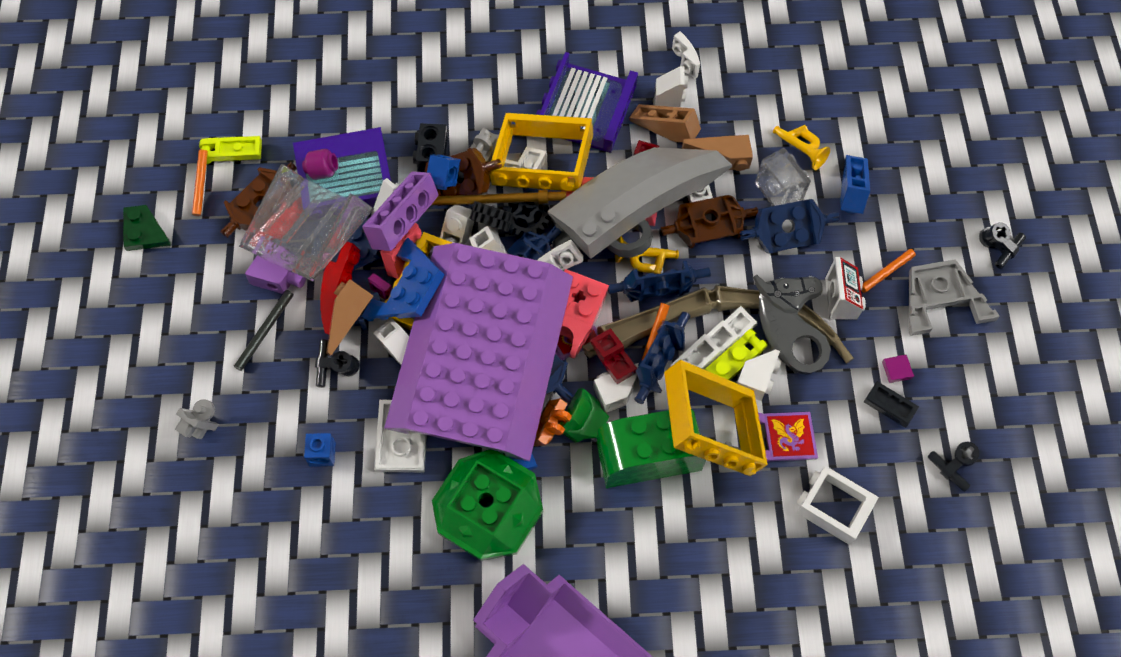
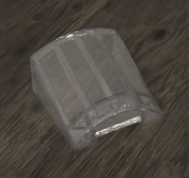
(302, 224)

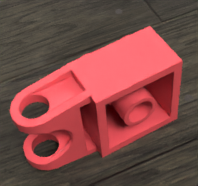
(582, 316)

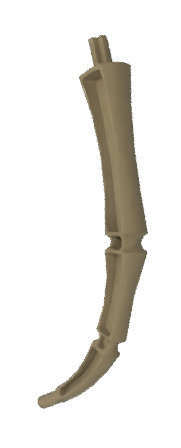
(701, 303)

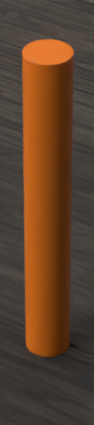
(199, 182)
(889, 269)
(661, 316)

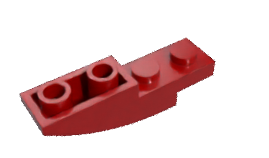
(333, 275)

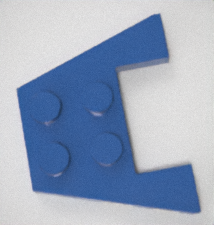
(413, 290)

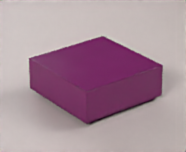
(379, 285)
(897, 368)

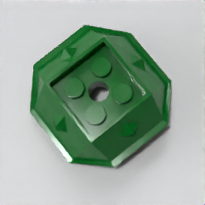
(489, 530)

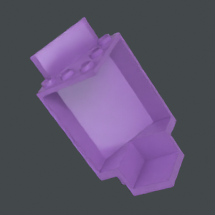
(548, 621)

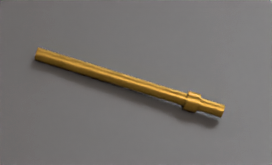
(542, 196)

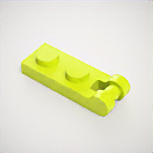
(232, 148)
(734, 358)

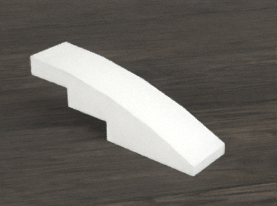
(719, 339)

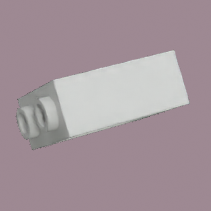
(844, 533)

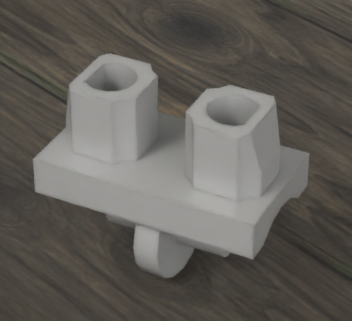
(485, 143)
(195, 421)

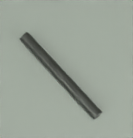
(263, 330)

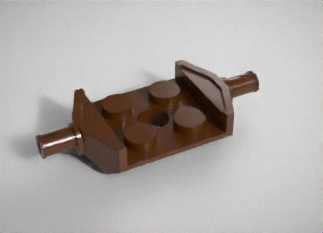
(475, 173)
(243, 206)
(695, 228)

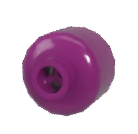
(320, 164)

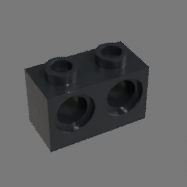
(426, 147)

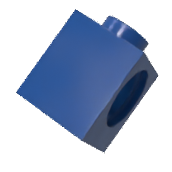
(443, 170)
(320, 449)

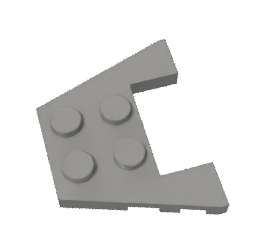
(942, 286)

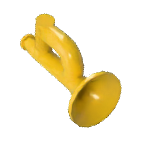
(817, 156)
(655, 268)

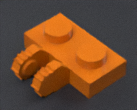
(548, 424)

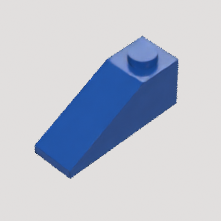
(855, 185)

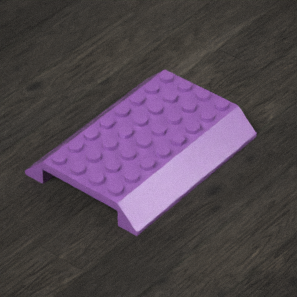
(482, 351)

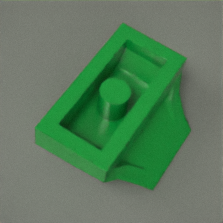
(586, 417)

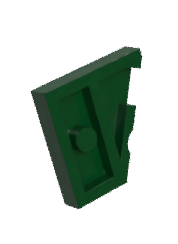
(142, 229)

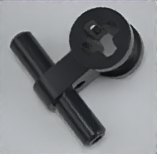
(1002, 242)
(335, 363)
(949, 470)

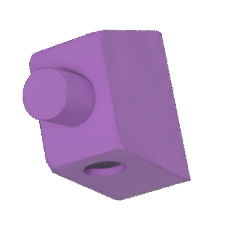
(272, 277)

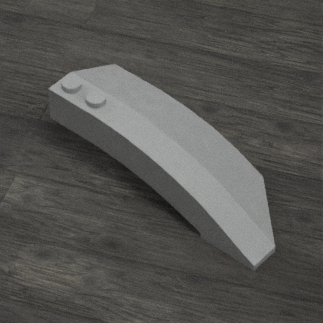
(632, 192)

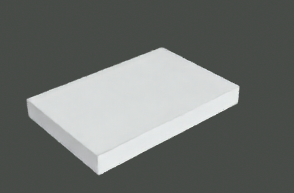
(398, 450)

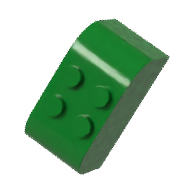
(642, 450)

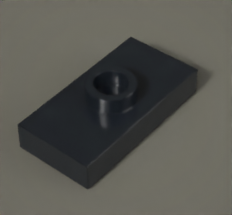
(891, 404)

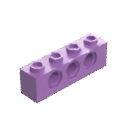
(400, 211)

